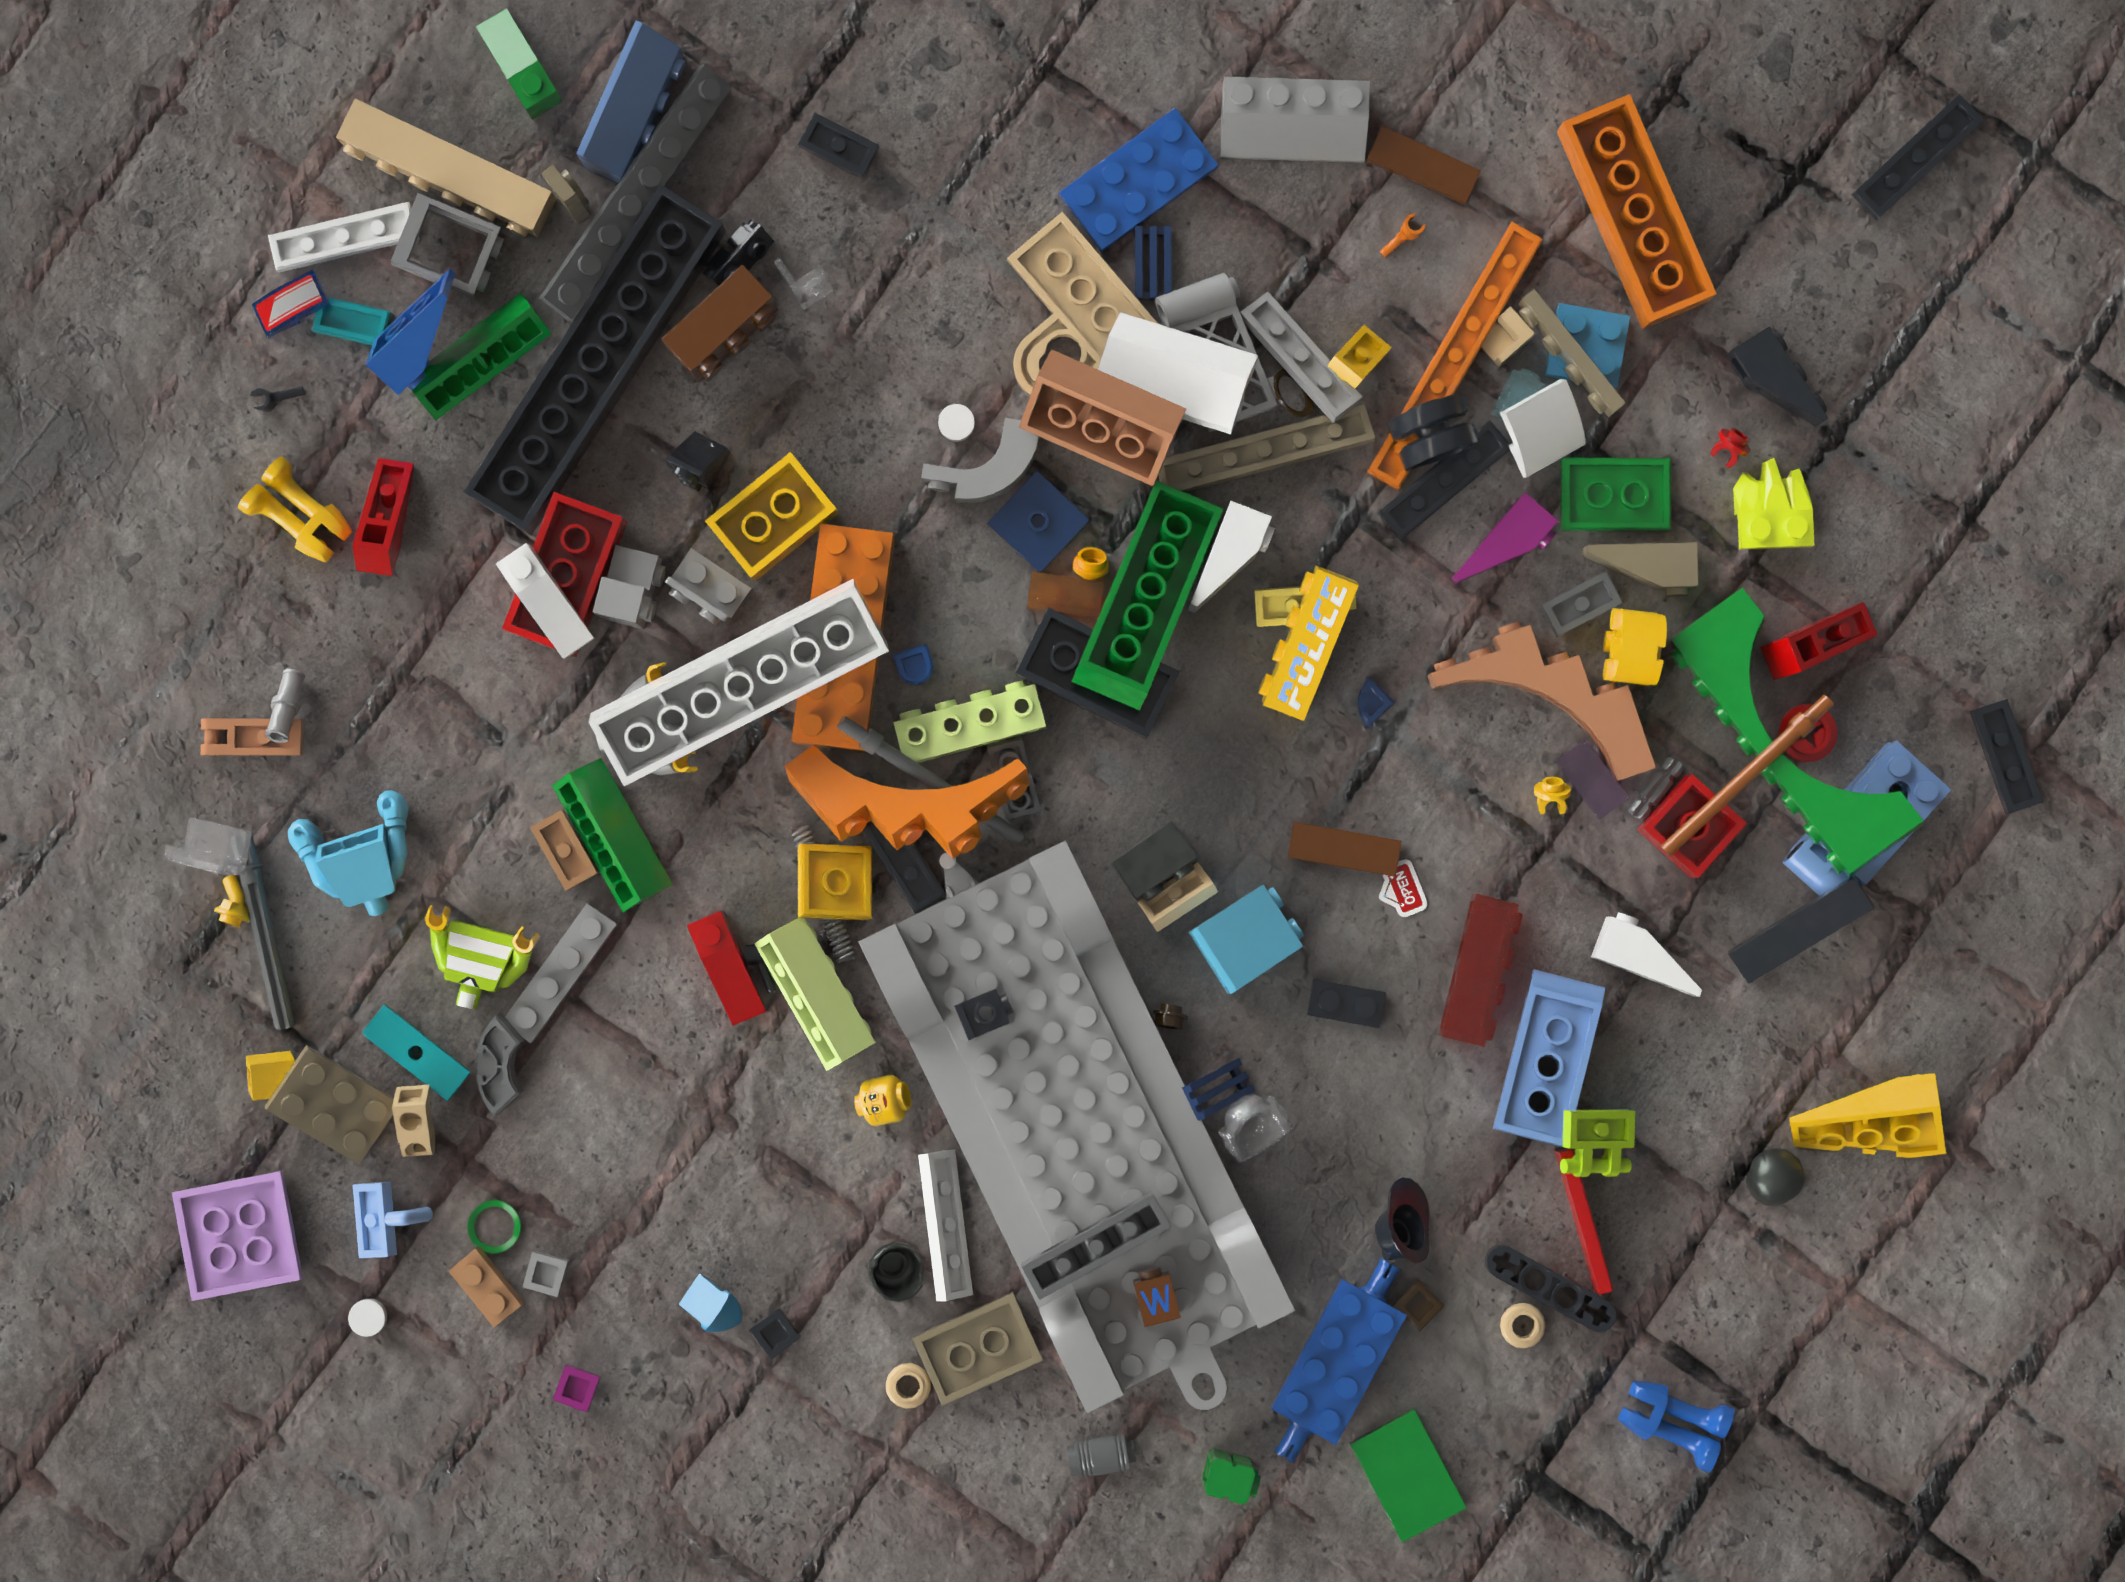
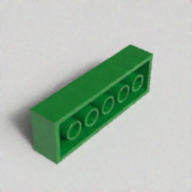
(1147, 595)

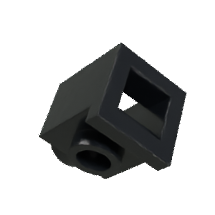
(969, 1017)

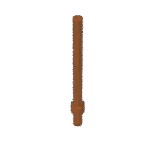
(1799, 726)

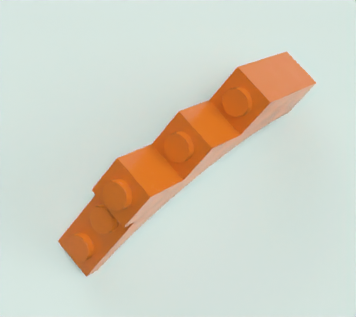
(903, 814)

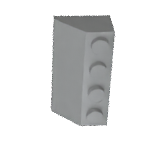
(1294, 119)

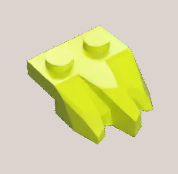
(1773, 510)

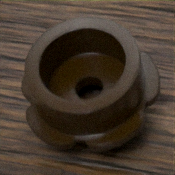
(1169, 1017)

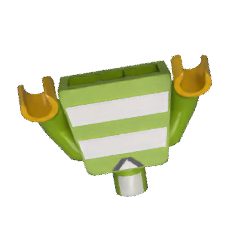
(477, 956)

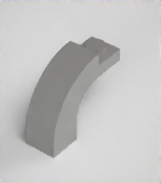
(994, 477)

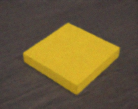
(834, 881)

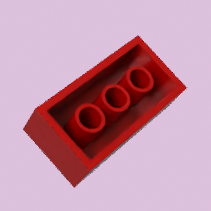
(577, 550)

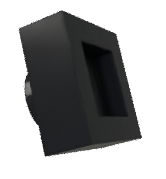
(775, 1333)

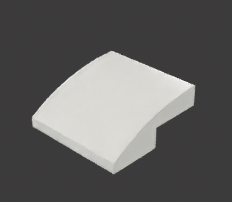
(1544, 427)

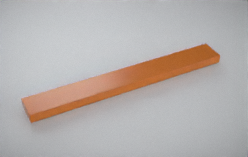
(1463, 338)

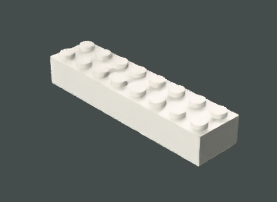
(738, 682)

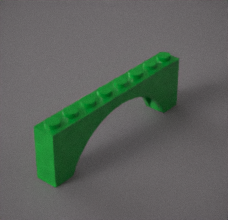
(1847, 823)

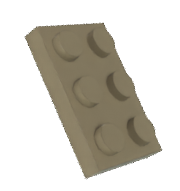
(331, 1104)
(977, 1348)

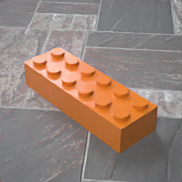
(1636, 211)
(841, 556)

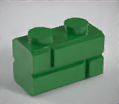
(1230, 1476)

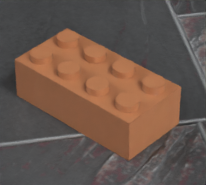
(1102, 417)

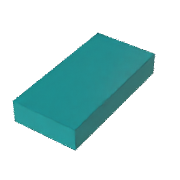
(351, 321)

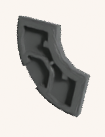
(496, 1064)

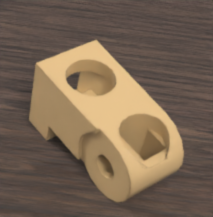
(414, 1120)

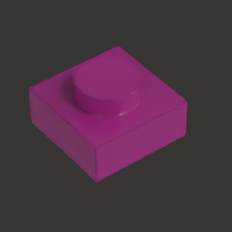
(576, 1388)

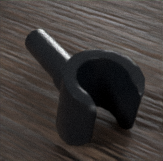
(274, 397)
(753, 957)

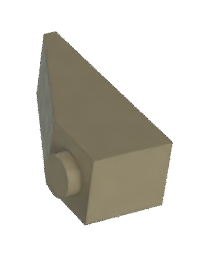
(1655, 565)

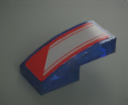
(290, 303)

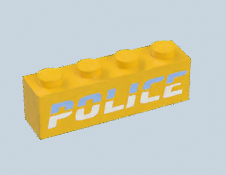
(1309, 642)

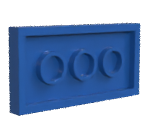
(1138, 180)

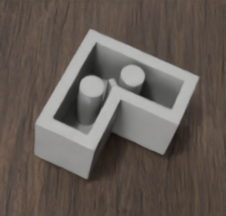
(629, 588)

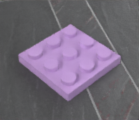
(237, 1235)

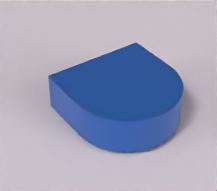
(914, 665)

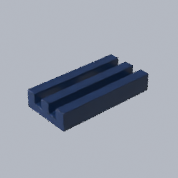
(1152, 232)
(1237, 1079)

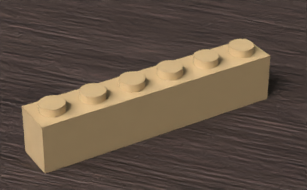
(446, 168)

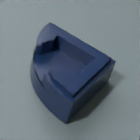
(1372, 702)

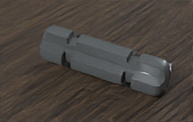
(1656, 788)

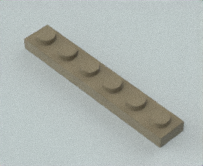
(1267, 450)

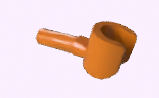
(1402, 236)

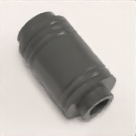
(1101, 1456)

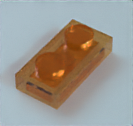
(1065, 594)

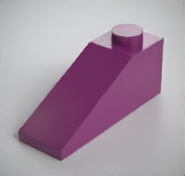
(1514, 536)

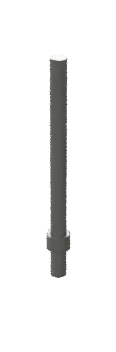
(873, 743)

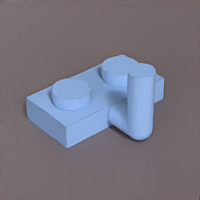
(377, 1219)

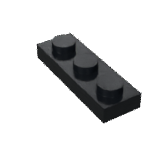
(2006, 756)

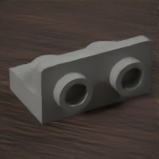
(708, 587)

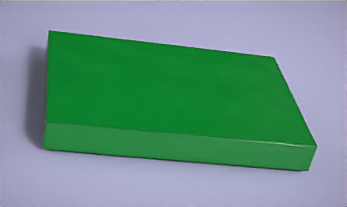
(1615, 494)
(1407, 1475)

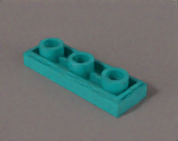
(399, 1037)

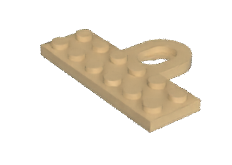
(1077, 291)

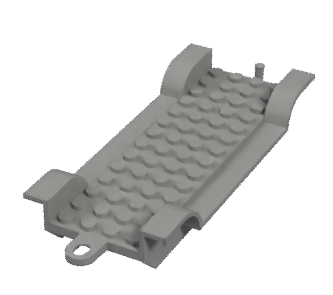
(1076, 1119)

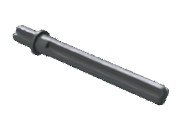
(266, 941)

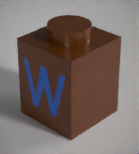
(1156, 1297)

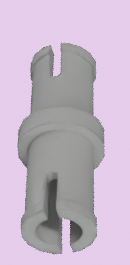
(285, 705)

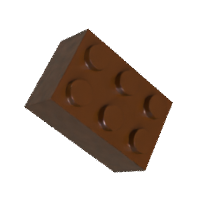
(721, 325)

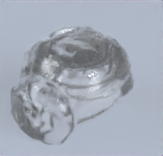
(1253, 1126)

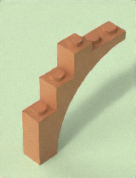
(1517, 662)

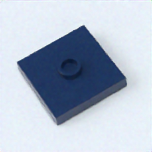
(1038, 522)

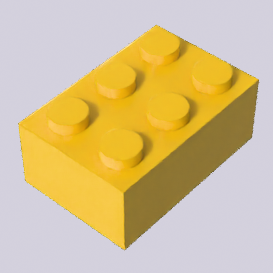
(772, 517)

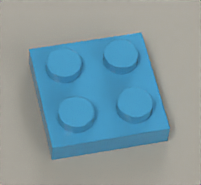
(1599, 335)

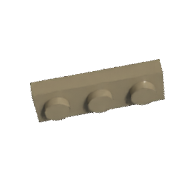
(567, 192)

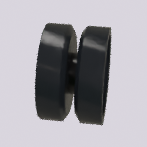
(1432, 428)

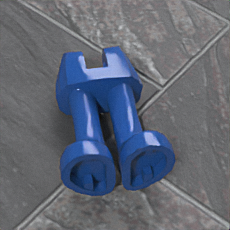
(1704, 1448)

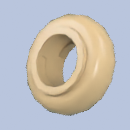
(1538, 1325)
(904, 1370)

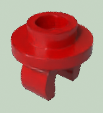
(1735, 442)

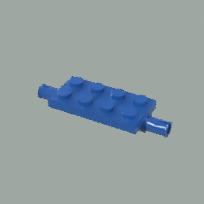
(1338, 1361)

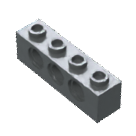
(1095, 1245)

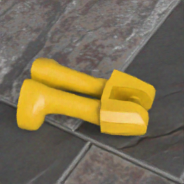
(261, 501)

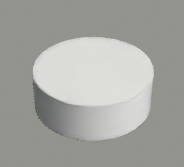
(956, 422)
(367, 1317)

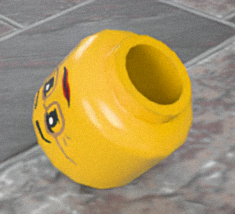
(883, 1100)

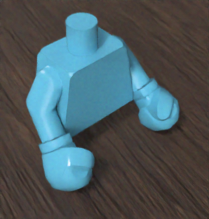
(361, 864)

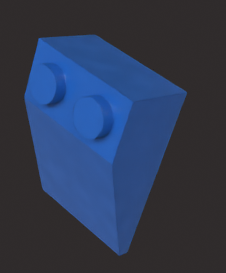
(404, 346)

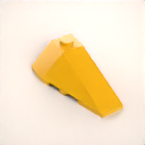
(1889, 1116)

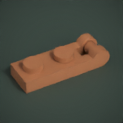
(248, 738)

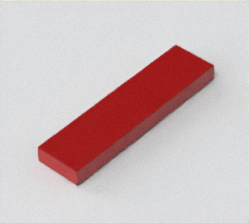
(1585, 1226)

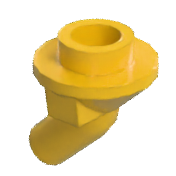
(233, 910)

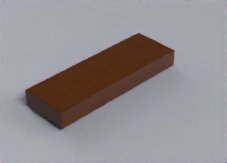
(1423, 165)
(1344, 849)

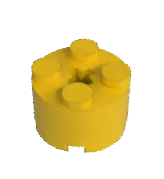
(1634, 647)

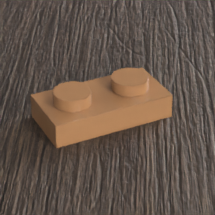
(564, 850)
(486, 1286)

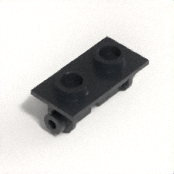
(750, 245)

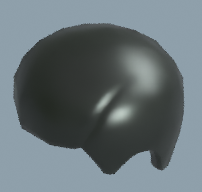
(1775, 1177)
(896, 1271)

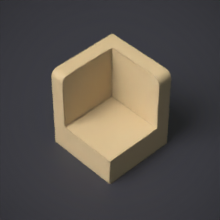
(1506, 337)

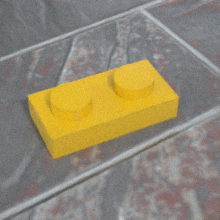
(1359, 356)

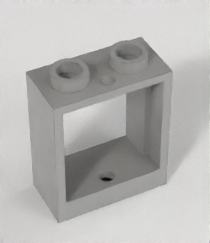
(412, 229)

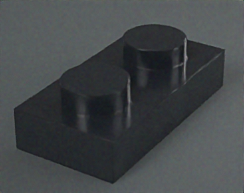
(838, 146)
(1346, 1003)

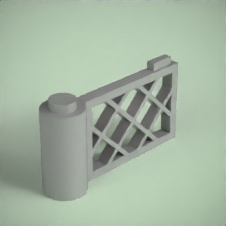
(1206, 304)

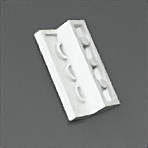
(1181, 369)

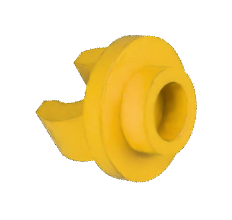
(1552, 790)

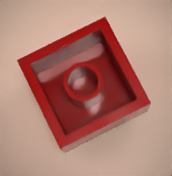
(1677, 809)

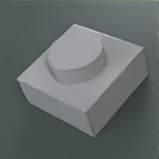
(545, 1273)

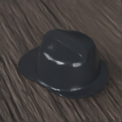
(1405, 1224)

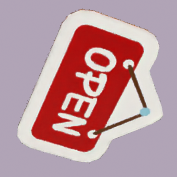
(1404, 890)

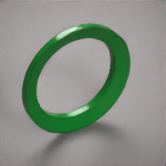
(471, 1226)

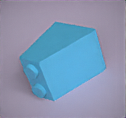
(1247, 938)

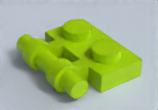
(1598, 1129)

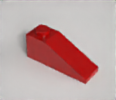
(383, 518)
(1818, 641)
(726, 967)

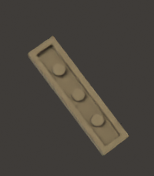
(1579, 365)

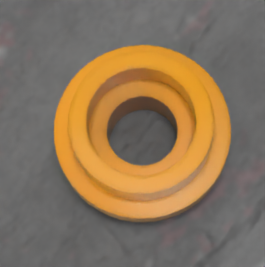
(1091, 563)

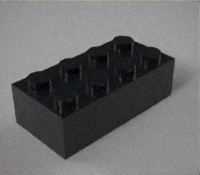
(1054, 660)

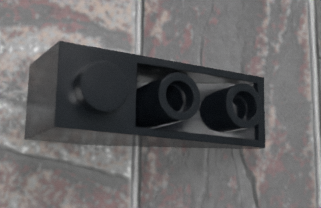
(1770, 372)
(698, 461)

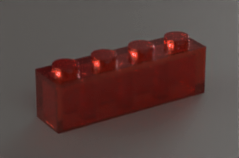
(1479, 969)

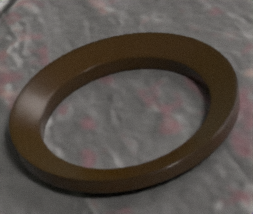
(1309, 403)

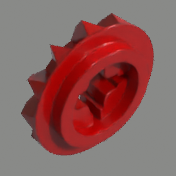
(1823, 739)

